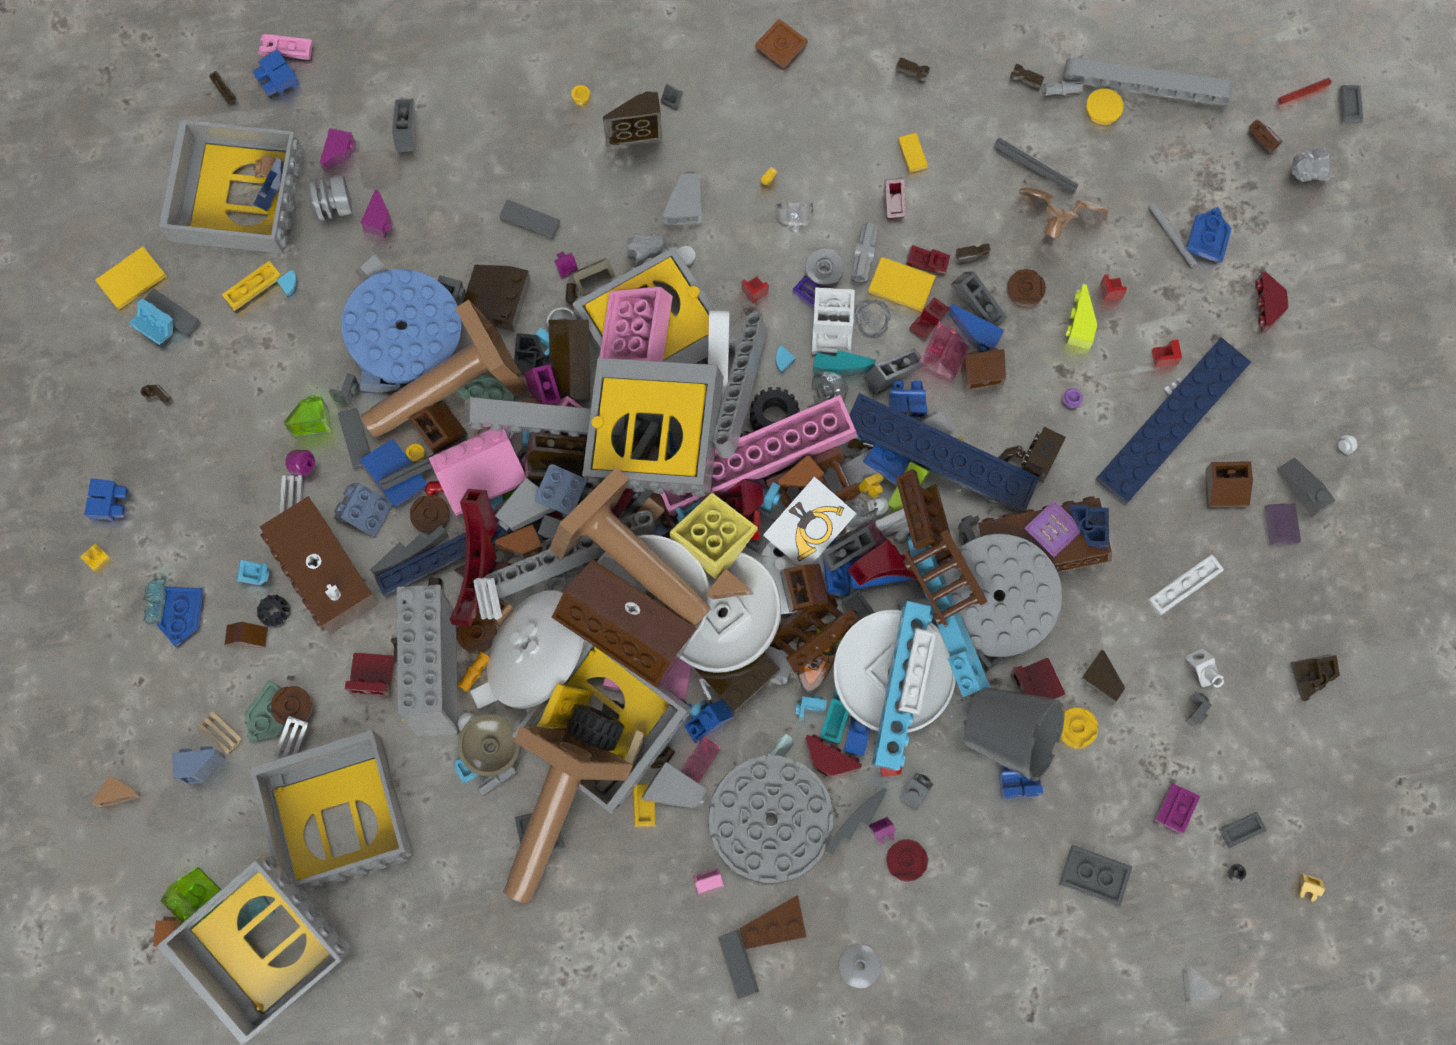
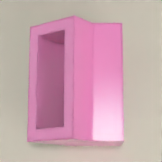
(708, 881)

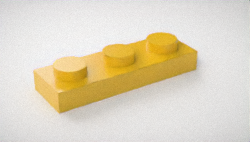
(251, 285)

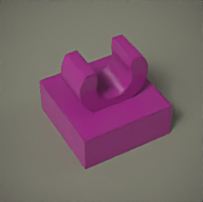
(565, 264)
(882, 828)

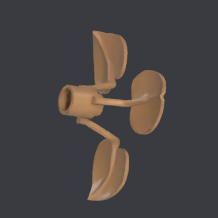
(1056, 224)

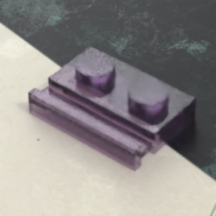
(1282, 523)

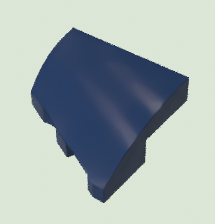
(270, 186)
(1093, 525)

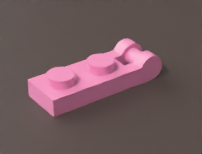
(287, 46)

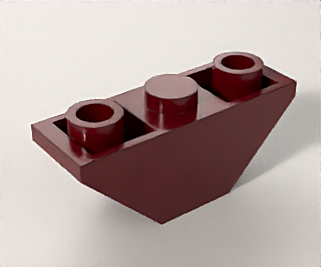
(1271, 301)
(829, 759)

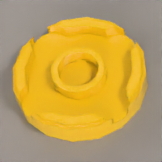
(1104, 106)
(1079, 728)

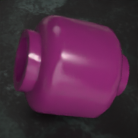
(300, 462)

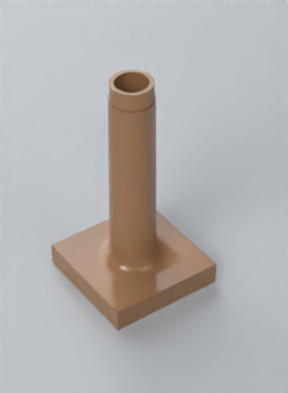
(482, 355)
(596, 521)
(569, 763)

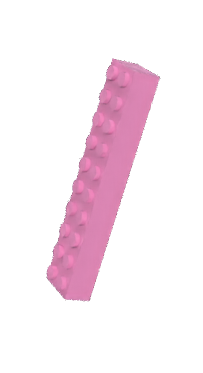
(775, 449)

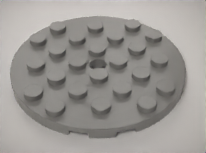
(1030, 588)
(740, 810)

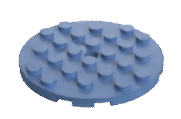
(393, 297)

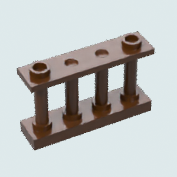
(831, 458)
(923, 512)
(965, 579)
(812, 647)

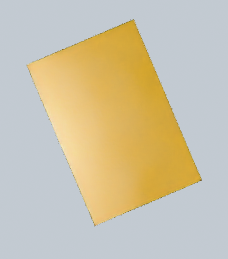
(130, 278)
(901, 284)
(563, 704)

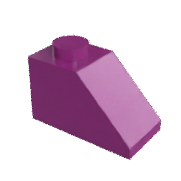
(337, 148)
(376, 217)
(542, 385)

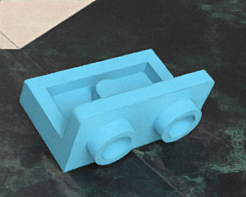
(152, 322)

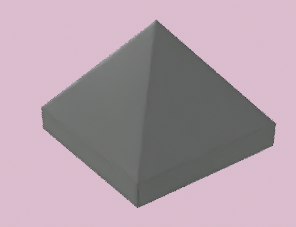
(672, 96)

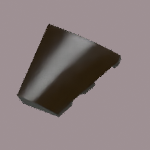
(1314, 674)
(1104, 678)

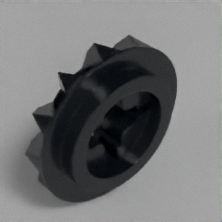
(278, 617)

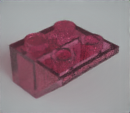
(944, 351)

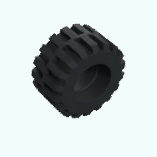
(769, 399)
(595, 727)

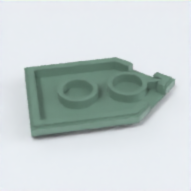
(487, 388)
(259, 718)

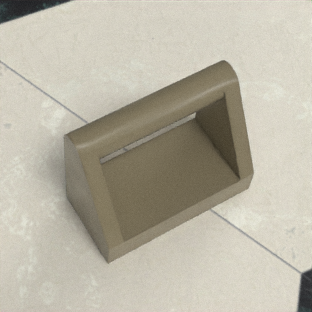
(589, 270)

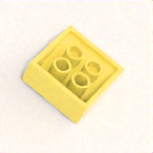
(714, 534)

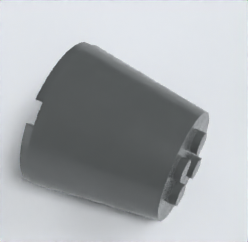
(1015, 729)

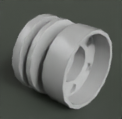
(331, 197)

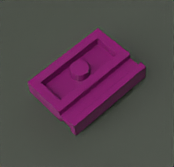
(1177, 808)

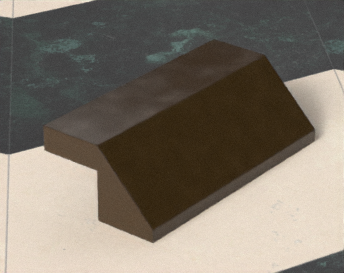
(570, 357)
(554, 449)

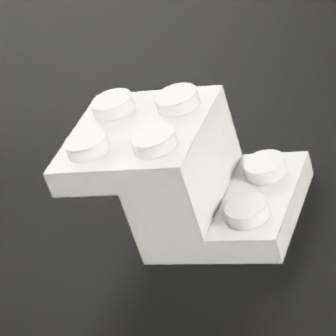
(832, 320)

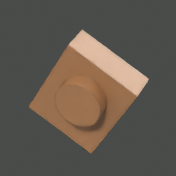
(264, 166)

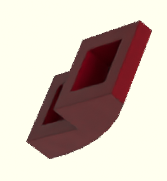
(927, 260)
(929, 318)

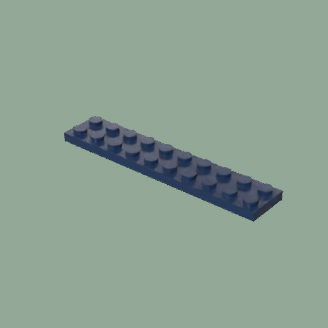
(1173, 420)
(942, 453)

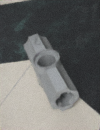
(864, 252)

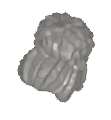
(1312, 165)
(645, 246)

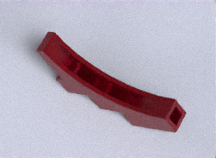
(480, 554)
(880, 563)

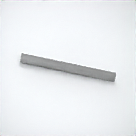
(1172, 234)

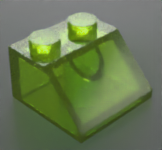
(309, 418)
(189, 895)

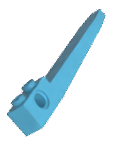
(962, 653)

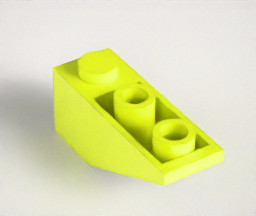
(1084, 322)

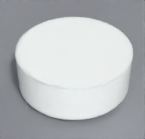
(687, 255)

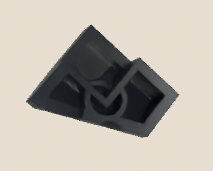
(528, 353)

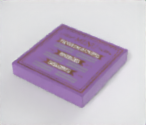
(1053, 529)

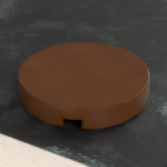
(1026, 288)
(429, 513)
(477, 636)
(291, 702)

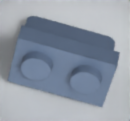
(561, 490)
(362, 508)

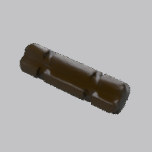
(222, 87)

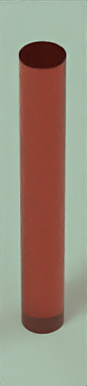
(1303, 91)

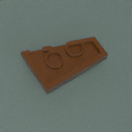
(775, 926)

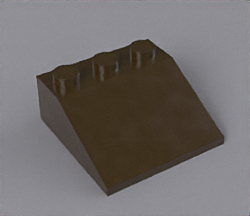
(634, 121)
(498, 293)
(741, 684)

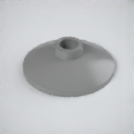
(824, 259)
(849, 970)

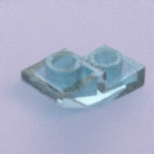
(156, 597)
(252, 910)

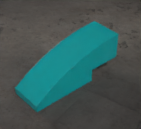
(844, 363)
(835, 720)

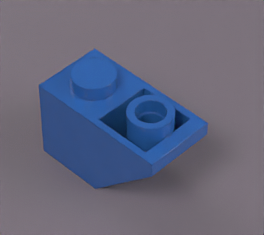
(709, 720)
(856, 737)

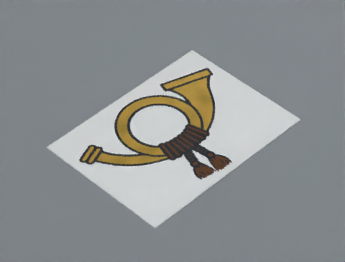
(809, 523)

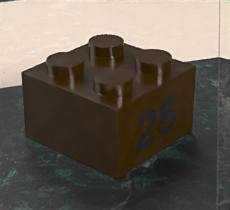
(1042, 452)

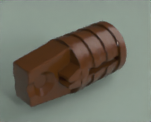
(1265, 135)

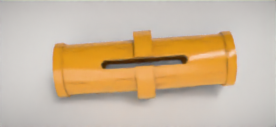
(473, 672)

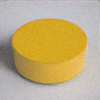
(580, 94)
(769, 176)
(415, 452)

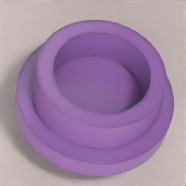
(1072, 398)

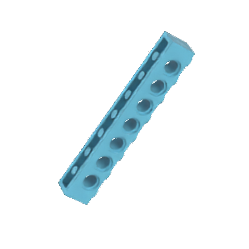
(882, 757)

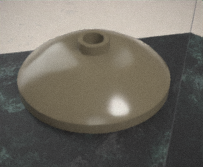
(477, 737)

